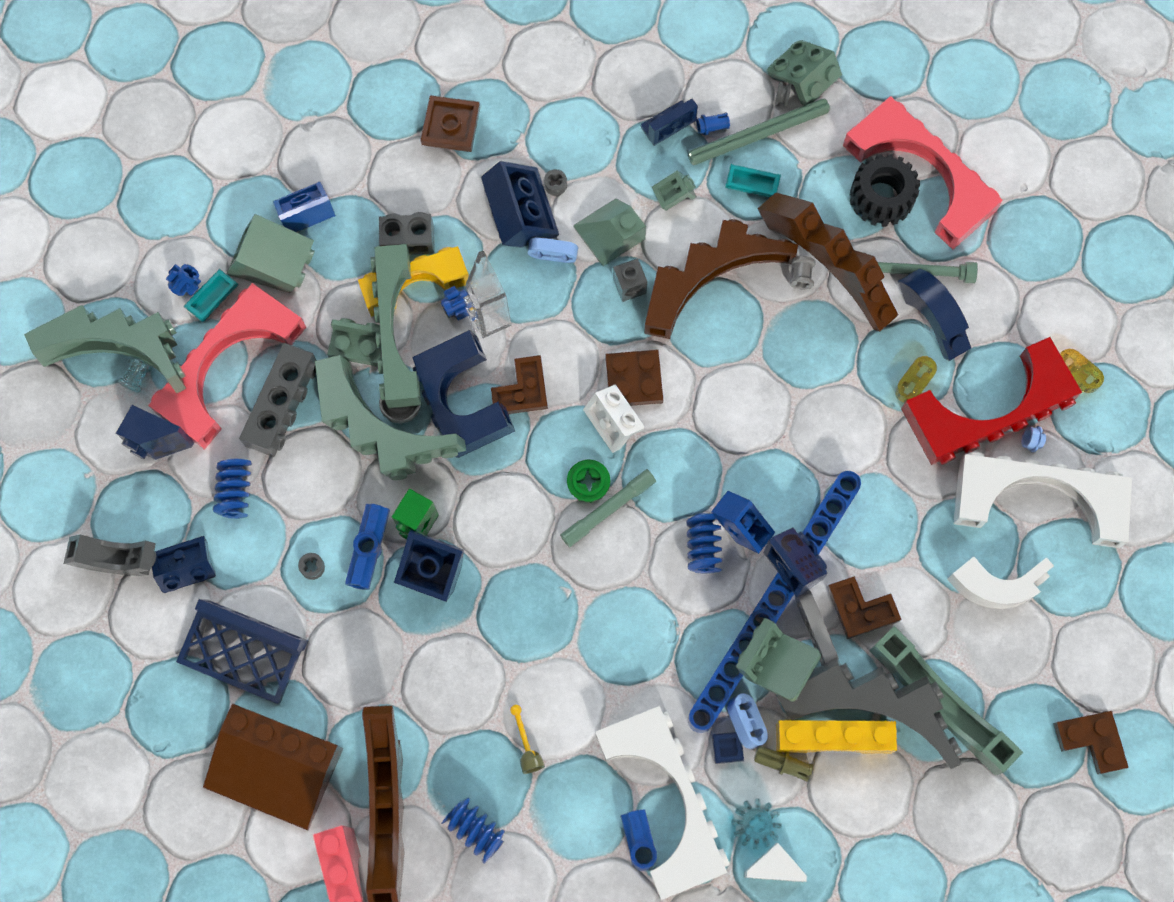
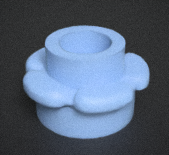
(1033, 438)

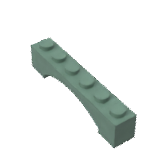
(392, 269)
(974, 732)

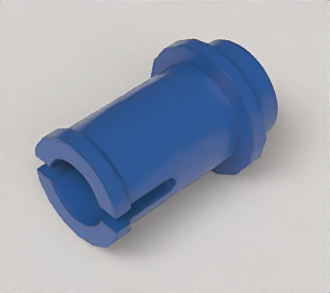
(712, 123)

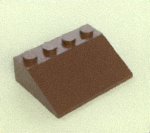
(271, 766)

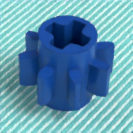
(183, 280)
(454, 303)

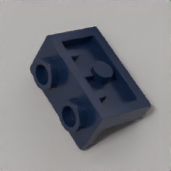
(670, 121)
(183, 565)

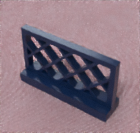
(244, 626)

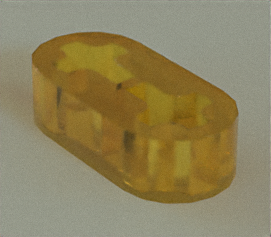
(1083, 368)
(911, 376)

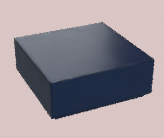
(727, 748)

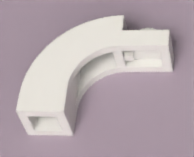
(991, 592)

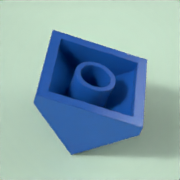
(304, 207)

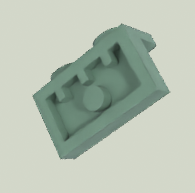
(355, 341)

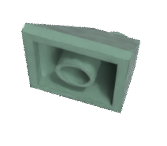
(611, 230)

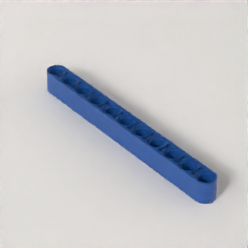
(765, 609)

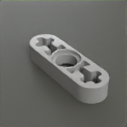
(816, 627)

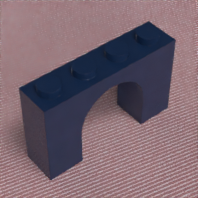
(436, 371)

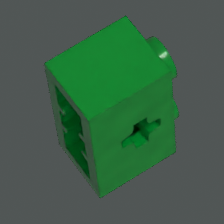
(414, 514)

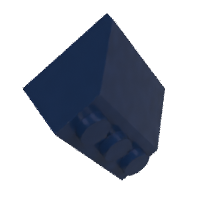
(518, 204)

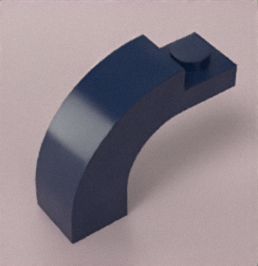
(940, 309)

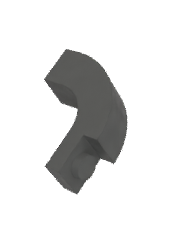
(110, 557)

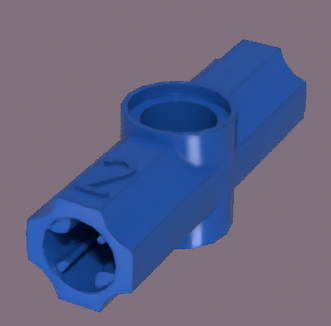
(364, 563)

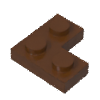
(530, 390)
(860, 616)
(1098, 733)

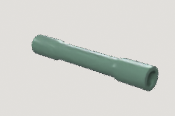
(583, 526)

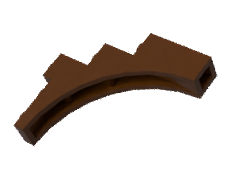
(831, 247)
(704, 263)
(385, 805)

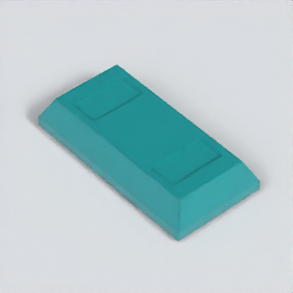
(752, 181)
(211, 295)

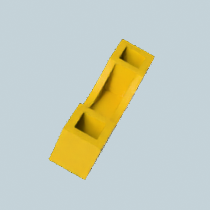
(441, 268)
(847, 736)

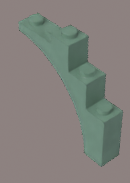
(84, 333)
(397, 450)

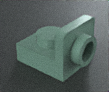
(674, 189)

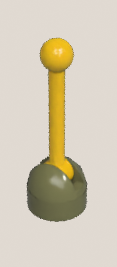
(531, 760)

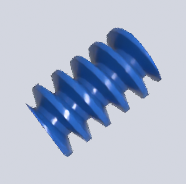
(230, 488)
(702, 543)
(475, 829)

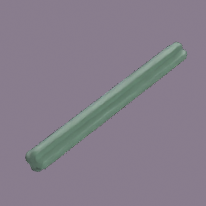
(758, 131)

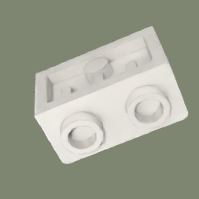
(613, 417)

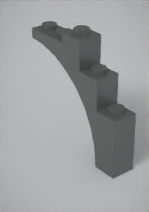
(875, 692)

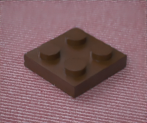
(450, 123)
(636, 376)

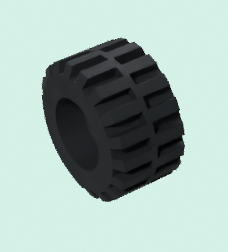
(890, 172)

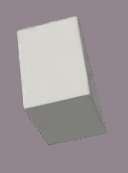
(776, 865)

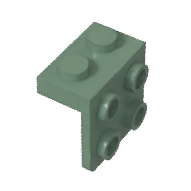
(807, 68)
(777, 661)

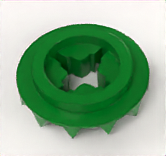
(577, 474)

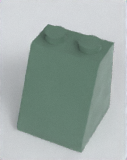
(271, 255)

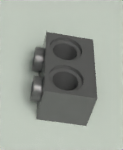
(407, 226)

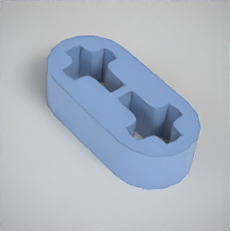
(552, 250)
(747, 721)

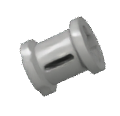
(802, 272)

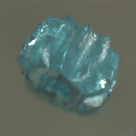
(763, 816)

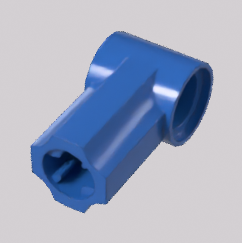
(638, 837)

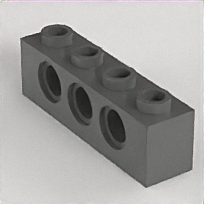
(288, 361)

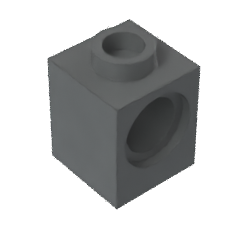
(630, 280)

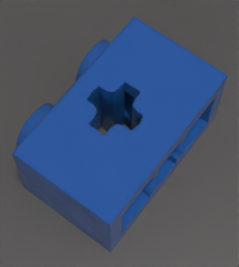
(743, 521)

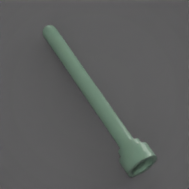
(965, 272)

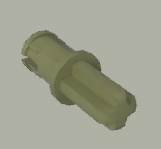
(783, 763)

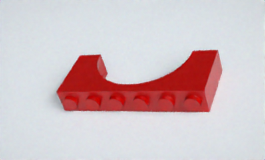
(946, 433)

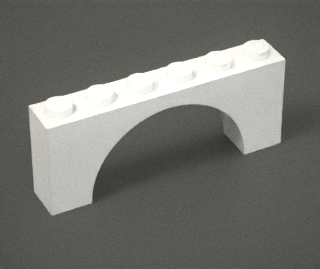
(1101, 497)
(697, 856)

